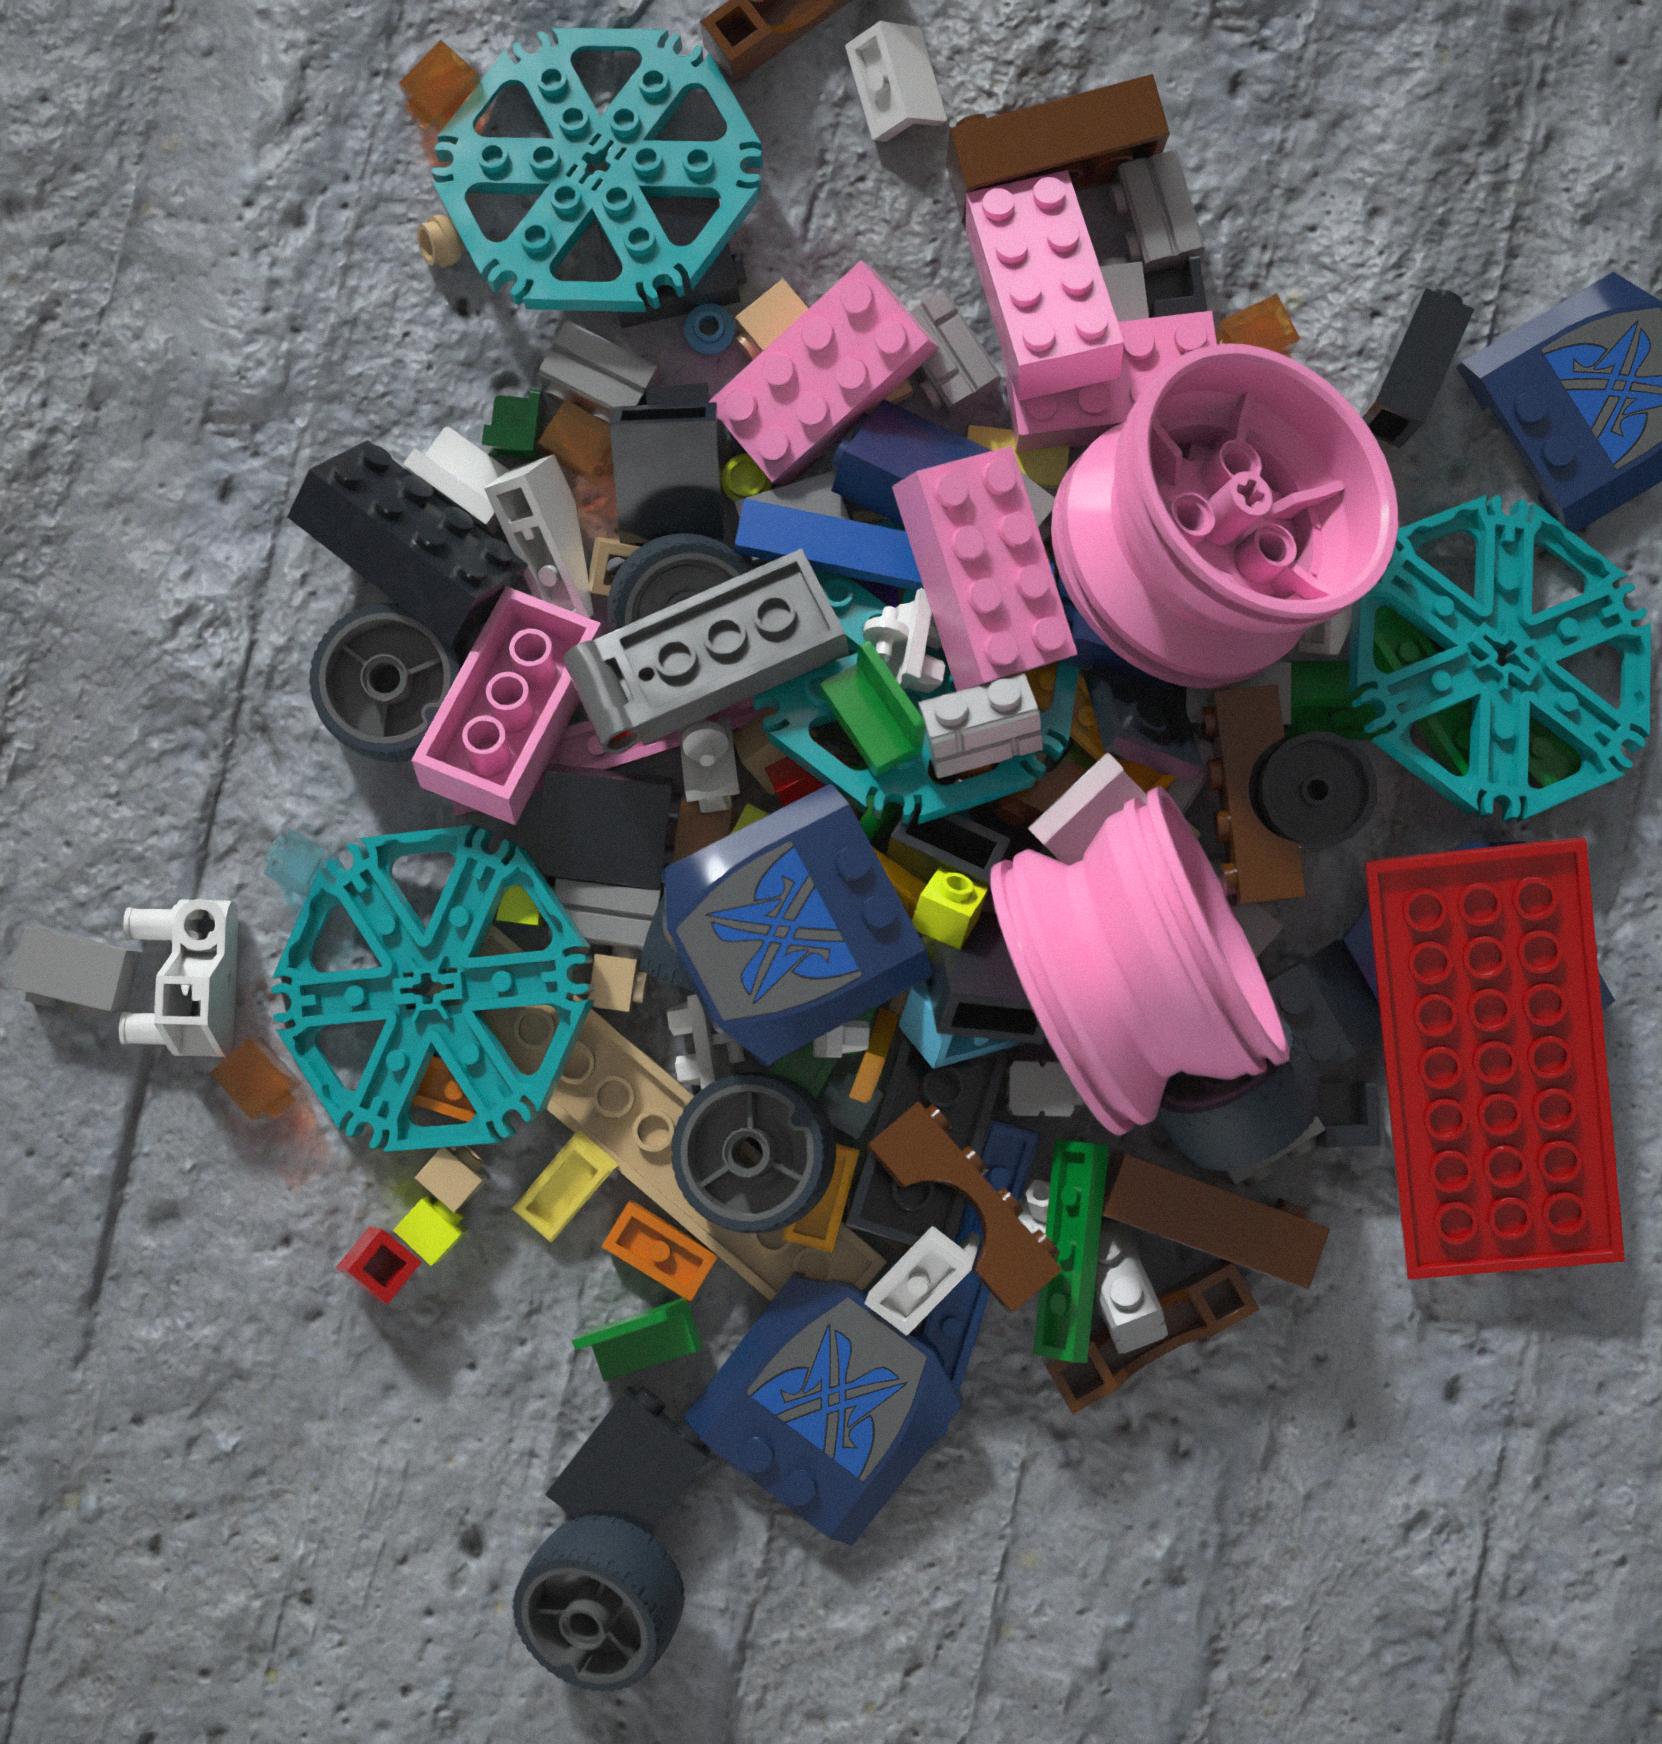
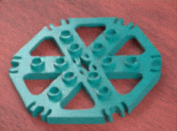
(613, 198)
(1531, 678)
(803, 708)
(383, 993)

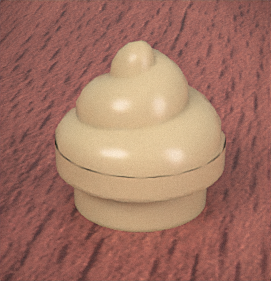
(439, 241)

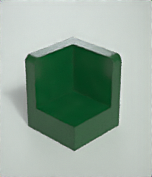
(516, 427)

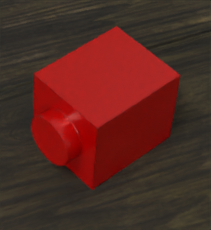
(378, 1264)

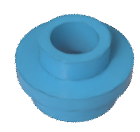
(711, 344)

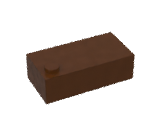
(1075, 133)
(1214, 1219)

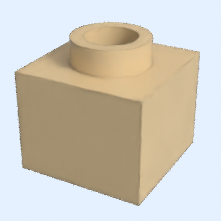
(603, 551)
(617, 983)
(453, 1176)

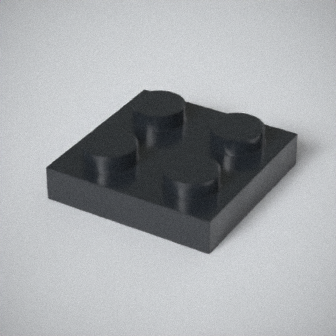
(1143, 723)

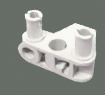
(203, 969)

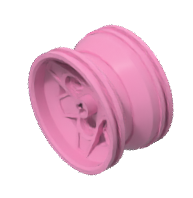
(1241, 543)
(1137, 963)

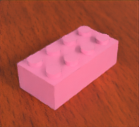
(1043, 285)
(823, 374)
(1086, 412)
(984, 568)
(505, 708)

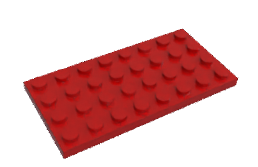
(1495, 1059)

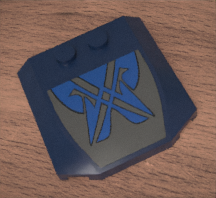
(1581, 398)
(790, 927)
(826, 1404)

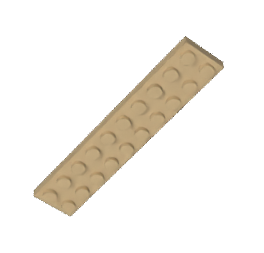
(631, 1114)

